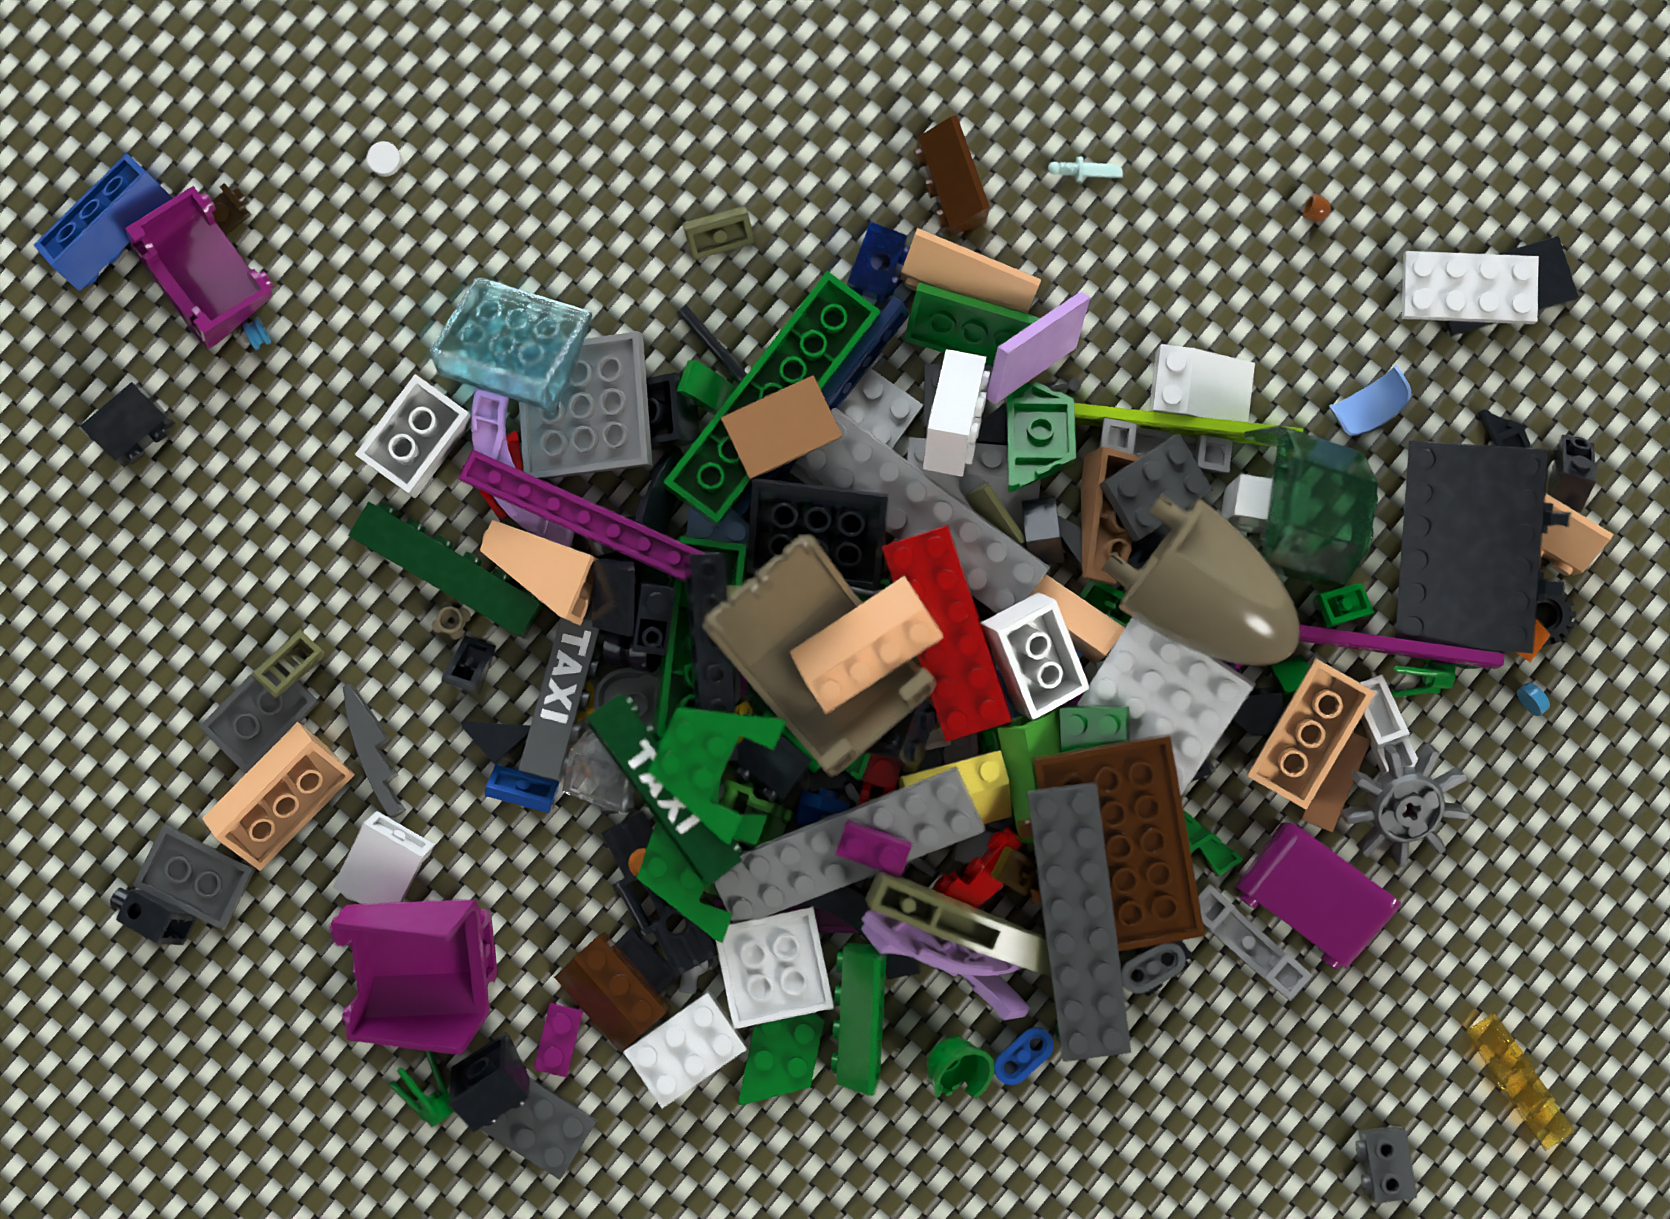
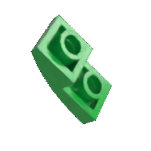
(704, 386)

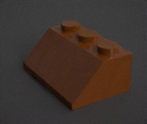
(952, 177)
(612, 992)

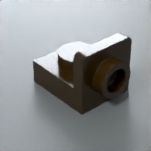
(230, 209)
(1015, 871)

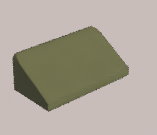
(719, 233)
(991, 508)

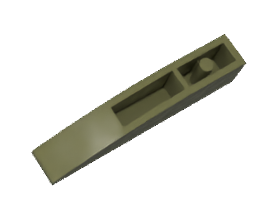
(958, 922)

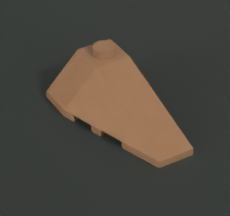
(1100, 524)

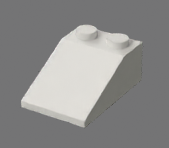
(1201, 384)

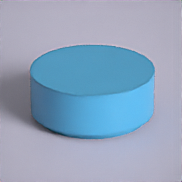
(1533, 699)

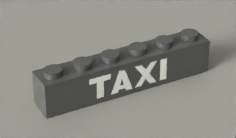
(562, 698)

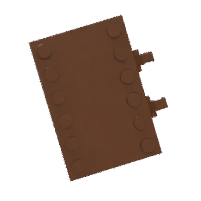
(1142, 834)

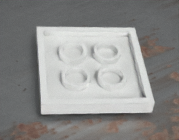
(774, 968)

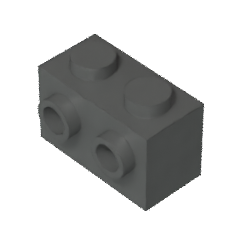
(1386, 1164)

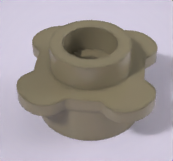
(460, 617)

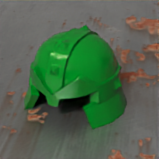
(956, 1062)

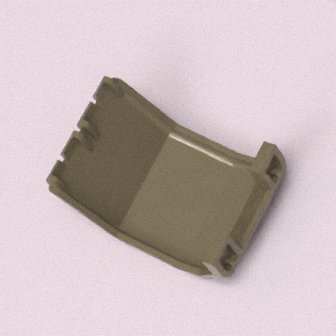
(778, 612)

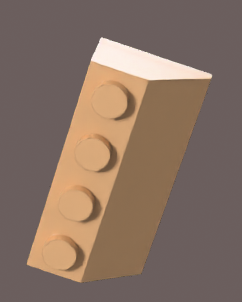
(967, 273)
(1575, 546)
(865, 644)
(1311, 733)
(277, 797)

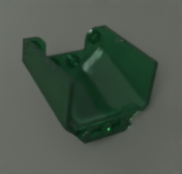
(1317, 507)

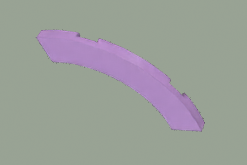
(489, 438)
(934, 949)
(990, 988)

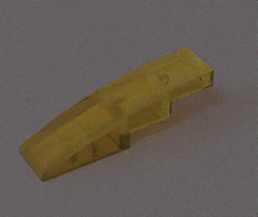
(1519, 1081)

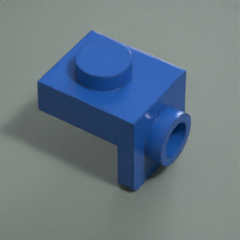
(813, 805)

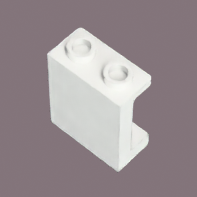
(382, 862)

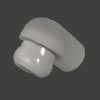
(689, 979)

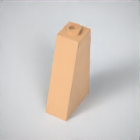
(545, 568)
(1088, 627)

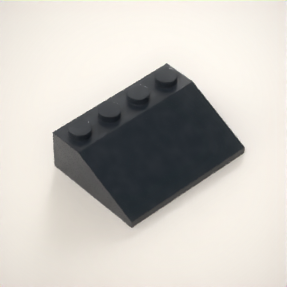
(842, 521)

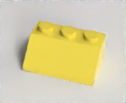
(985, 780)

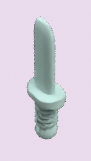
(1082, 169)

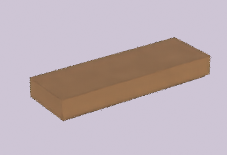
(1334, 790)

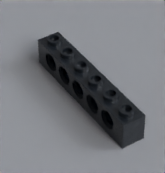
(710, 666)

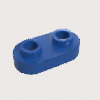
(1025, 1058)

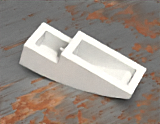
(1386, 726)

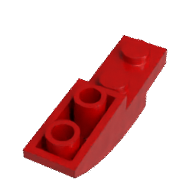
(977, 884)

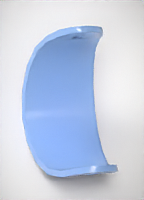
(1373, 404)

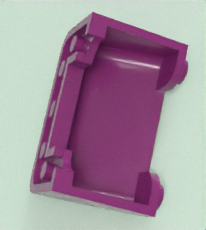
(198, 266)
(1317, 894)

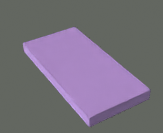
(1037, 347)

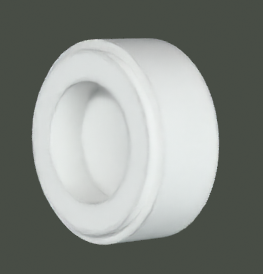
(384, 158)

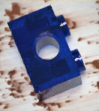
(878, 243)

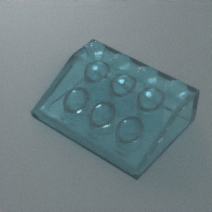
(512, 343)

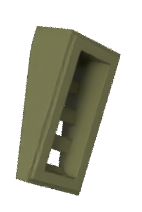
(300, 641)

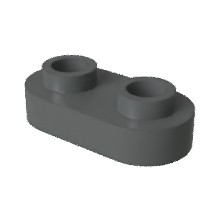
(1153, 970)

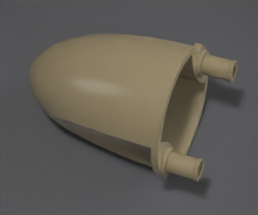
(1209, 590)

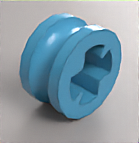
(256, 333)

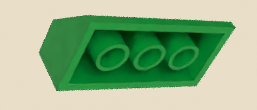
(860, 1017)

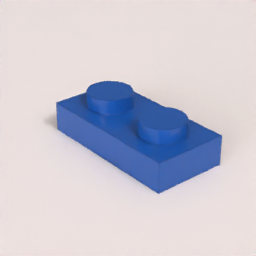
(521, 788)

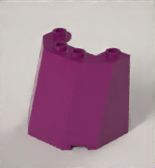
(418, 972)

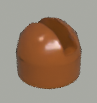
(1316, 208)

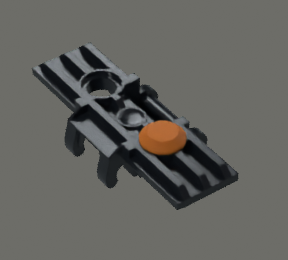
(628, 846)

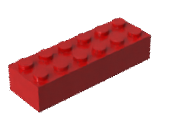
(967, 683)

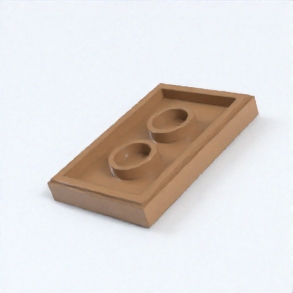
(781, 427)

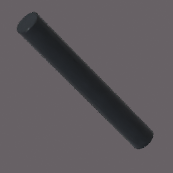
(712, 343)

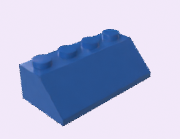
(95, 226)

